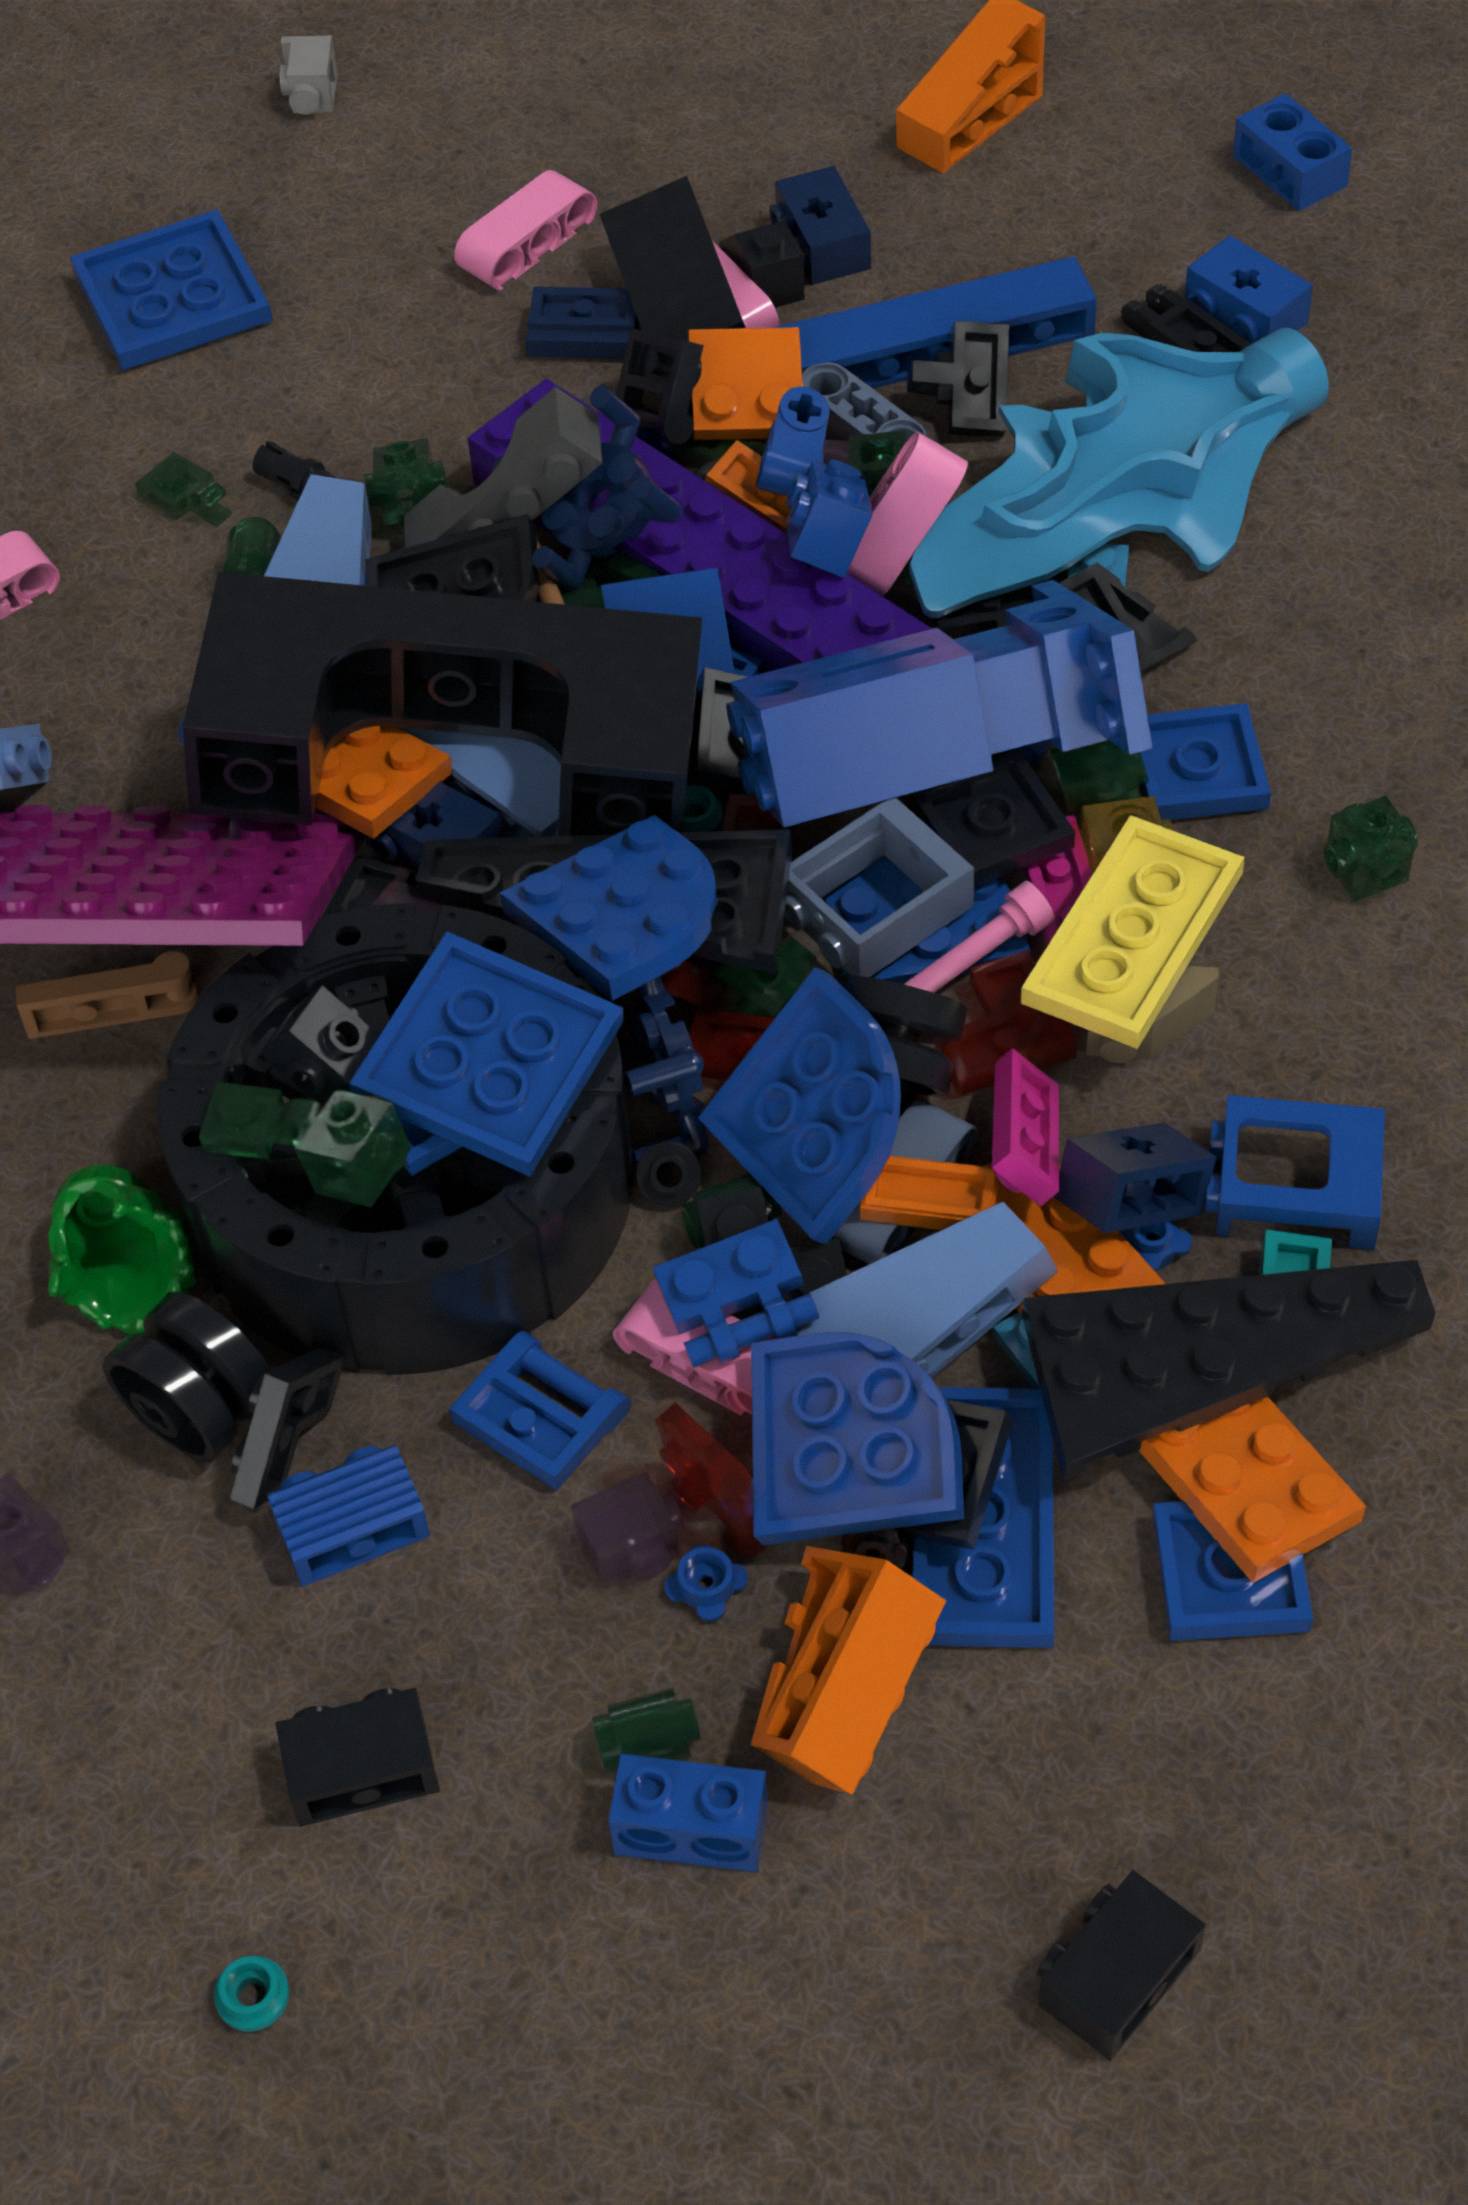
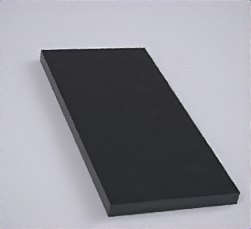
(670, 263)

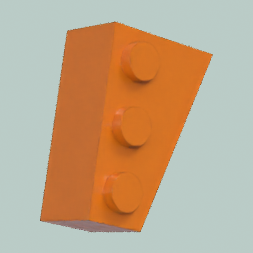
(975, 85)
(844, 1667)

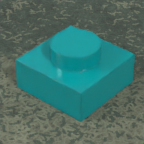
(1293, 1252)

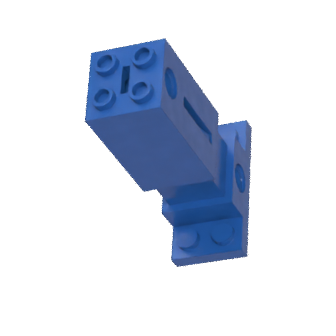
(937, 707)

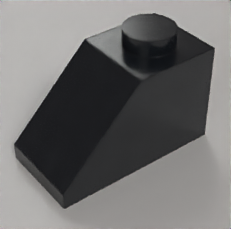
(770, 260)

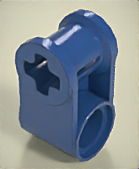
(793, 439)

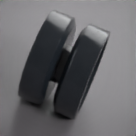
(912, 1018)
(187, 1375)

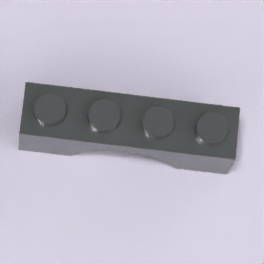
(547, 456)

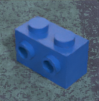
(827, 515)

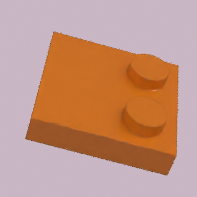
(743, 380)

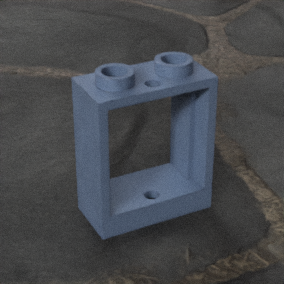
(916, 850)

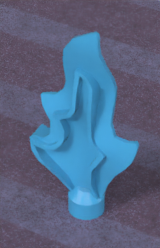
(1155, 450)

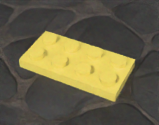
(1132, 931)

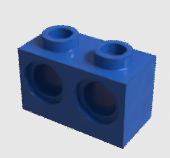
(1292, 152)
(688, 1812)

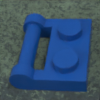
(528, 1424)

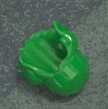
(115, 1247)

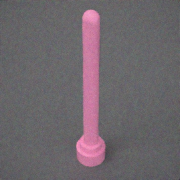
(1022, 913)

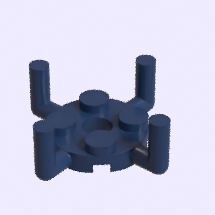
(630, 504)
(672, 1067)

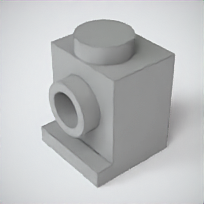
(309, 73)

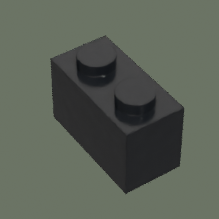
(356, 1755)
(1119, 1963)

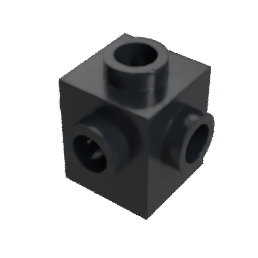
(320, 1045)

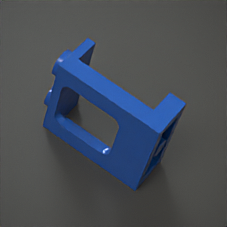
(1354, 1169)

